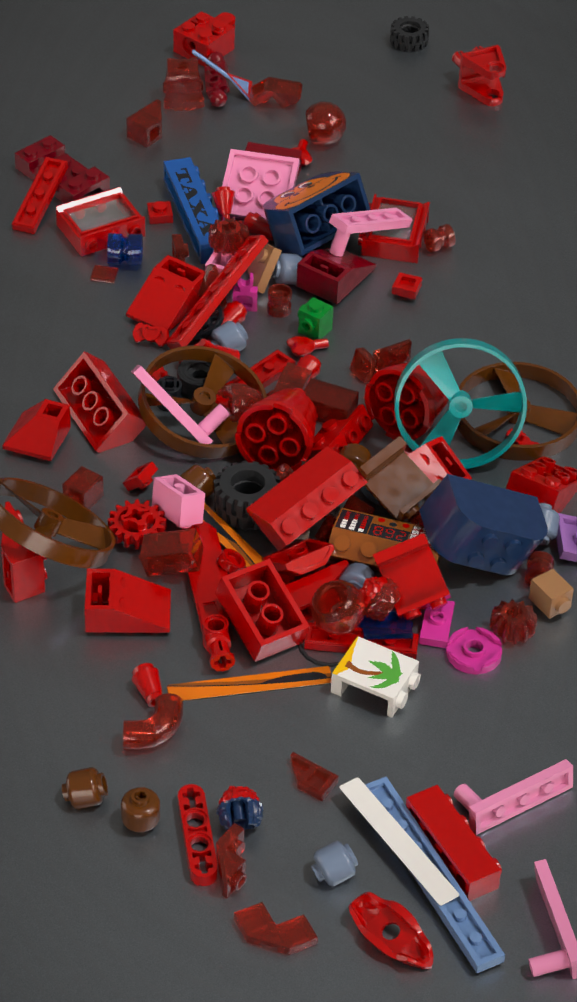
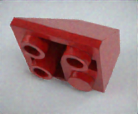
(40, 430)

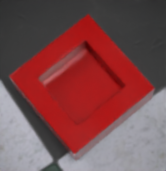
(159, 212)
(407, 285)
(140, 476)

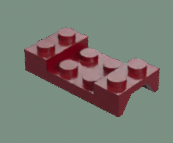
(77, 179)

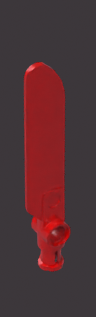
(210, 612)

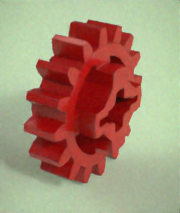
(135, 520)

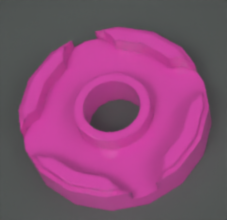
(474, 662)

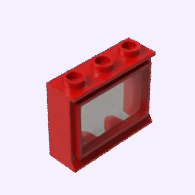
(91, 219)
(400, 243)

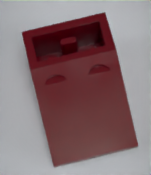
(332, 275)

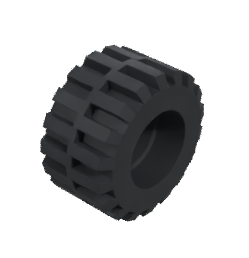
(239, 488)

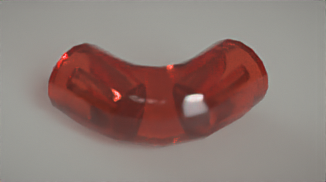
(156, 729)

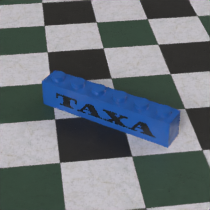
(192, 203)

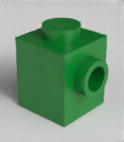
(315, 319)

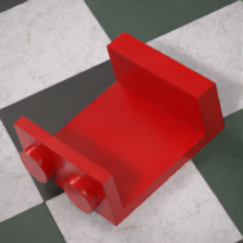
(416, 574)

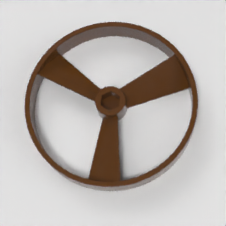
(203, 400)
(551, 419)
(79, 525)

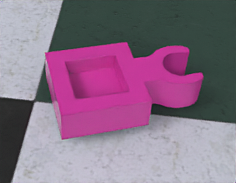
(246, 293)

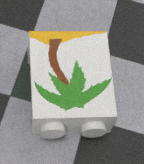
(377, 672)

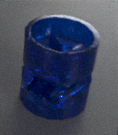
(125, 249)

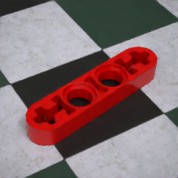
(197, 834)

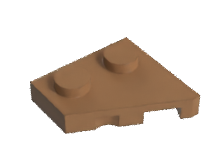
(263, 266)

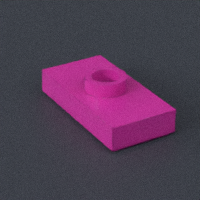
(437, 625)

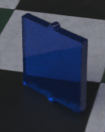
(390, 628)

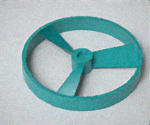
(459, 401)

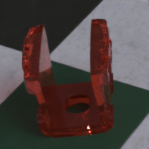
(183, 85)

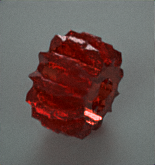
(227, 235)
(513, 621)

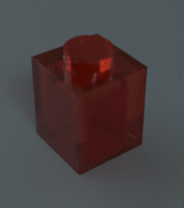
(84, 487)

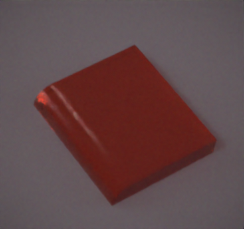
(104, 274)

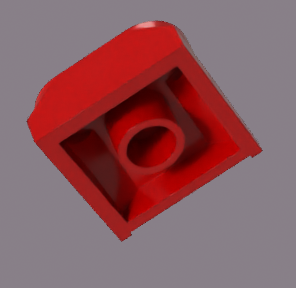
(300, 558)

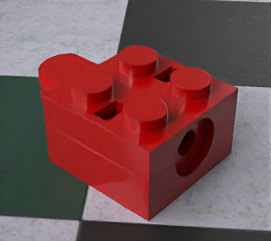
(205, 35)

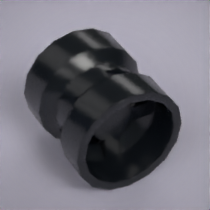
(172, 386)

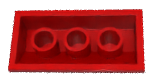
(99, 404)
(305, 497)

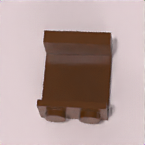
(397, 481)

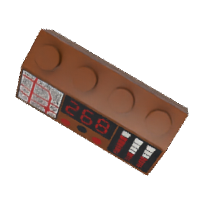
(362, 534)

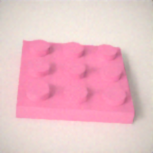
(257, 179)

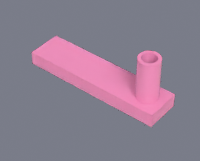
(364, 221)
(199, 432)
(516, 798)
(568, 955)

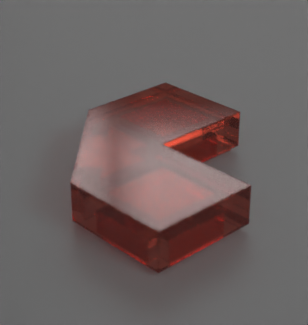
(287, 936)

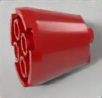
(418, 404)
(278, 429)

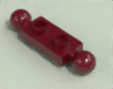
(216, 83)

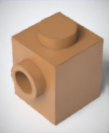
(551, 593)

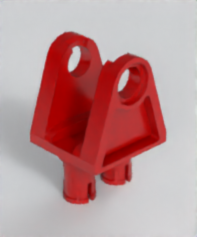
(480, 73)

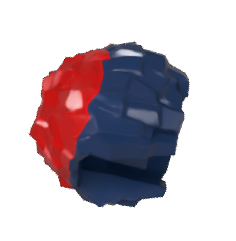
(241, 807)

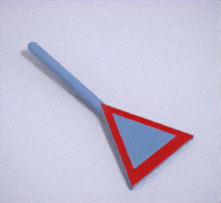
(242, 84)

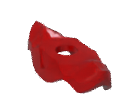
(375, 913)

